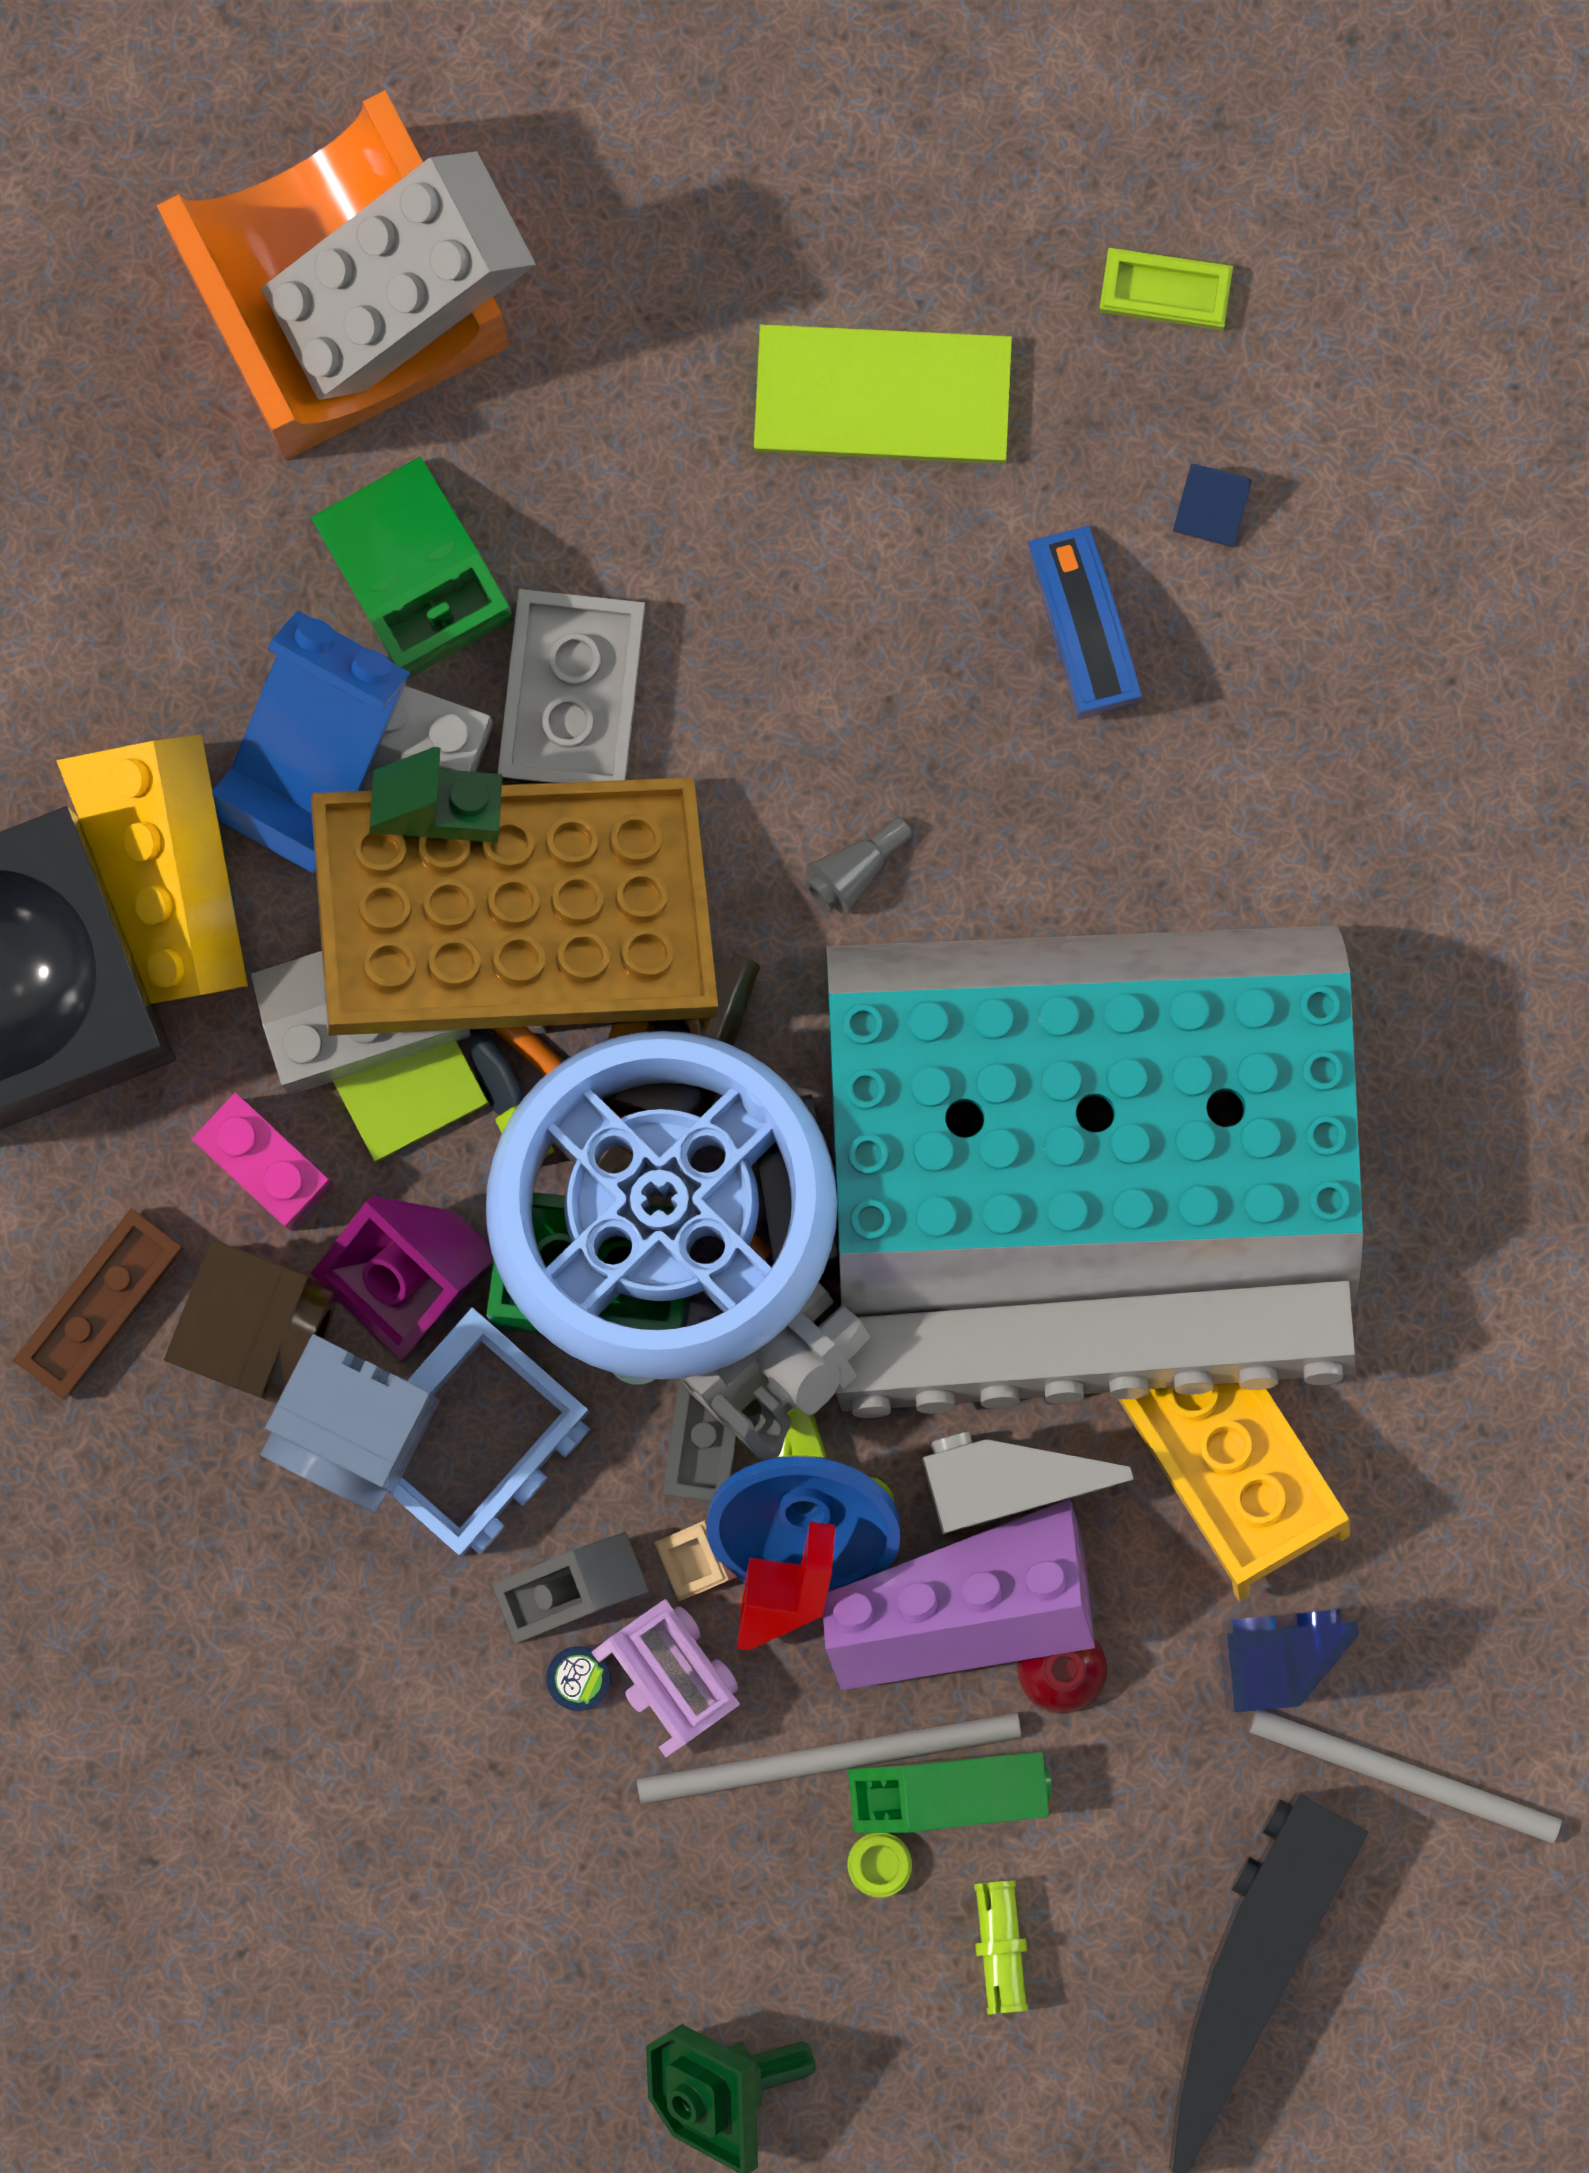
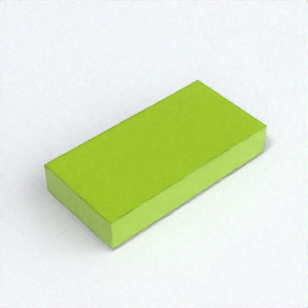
(1166, 289)

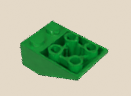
(412, 568)

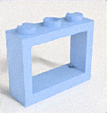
(525, 1476)

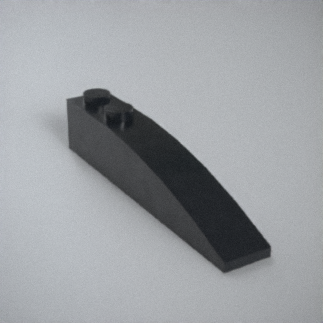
(1257, 1956)

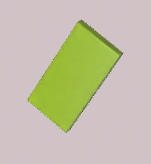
(882, 394)

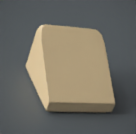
(691, 1562)

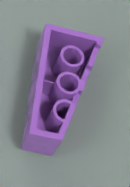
(967, 1605)

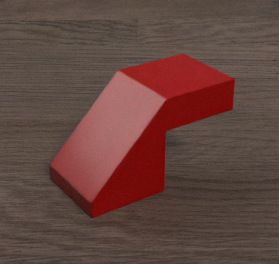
(786, 1595)

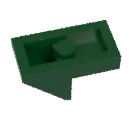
(433, 802)

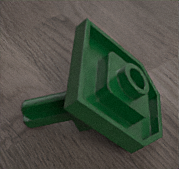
(713, 2091)

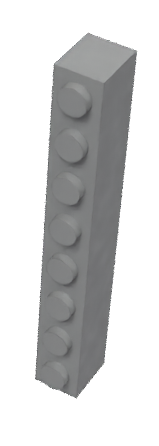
(1102, 1348)

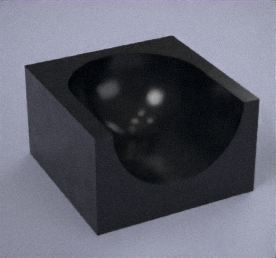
(67, 977)

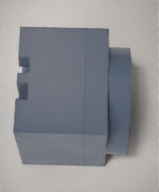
(347, 1424)

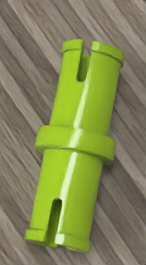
(1001, 1947)

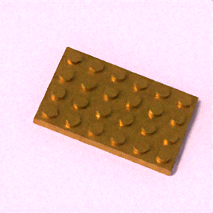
(565, 921)

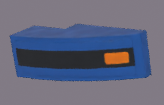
(1085, 623)

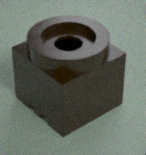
(249, 1321)

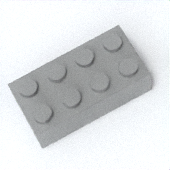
(398, 275)

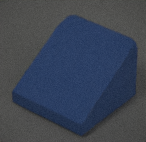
(1212, 505)

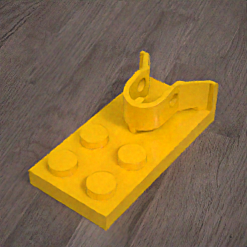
(1239, 1476)

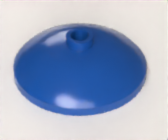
(769, 1508)

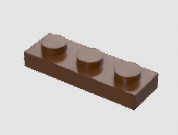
(98, 1304)

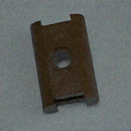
(734, 990)

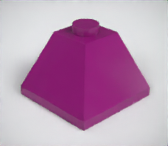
(403, 1269)

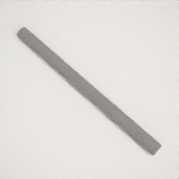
(829, 1758)

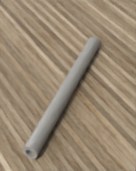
(1405, 1776)

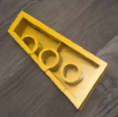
(161, 862)

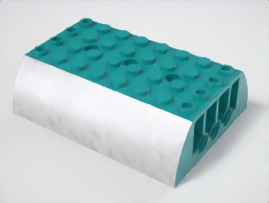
(1072, 1213)

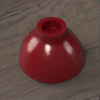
(1064, 1680)

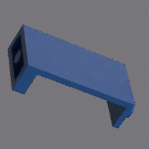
(307, 735)

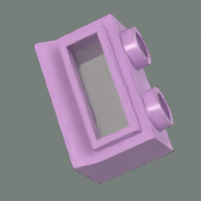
(672, 1673)

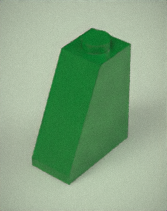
(949, 1793)

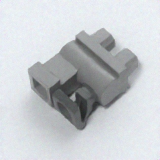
(788, 1373)

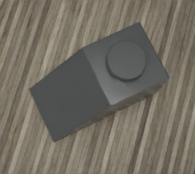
(570, 1587)

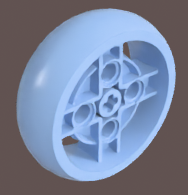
(722, 1204)

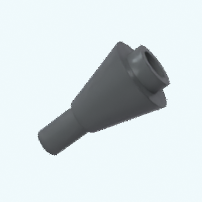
(845, 874)

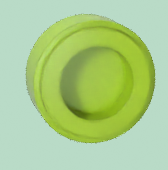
(879, 1864)

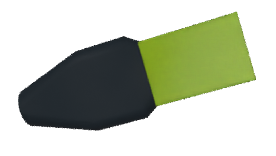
(497, 1077)

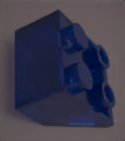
(1283, 1665)

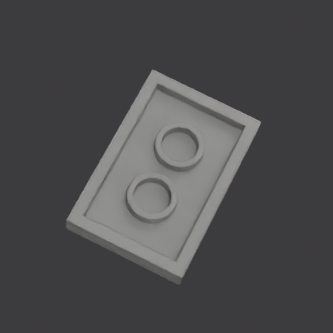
(570, 688)

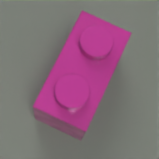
(262, 1162)

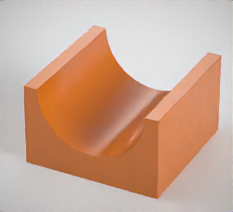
(256, 233)

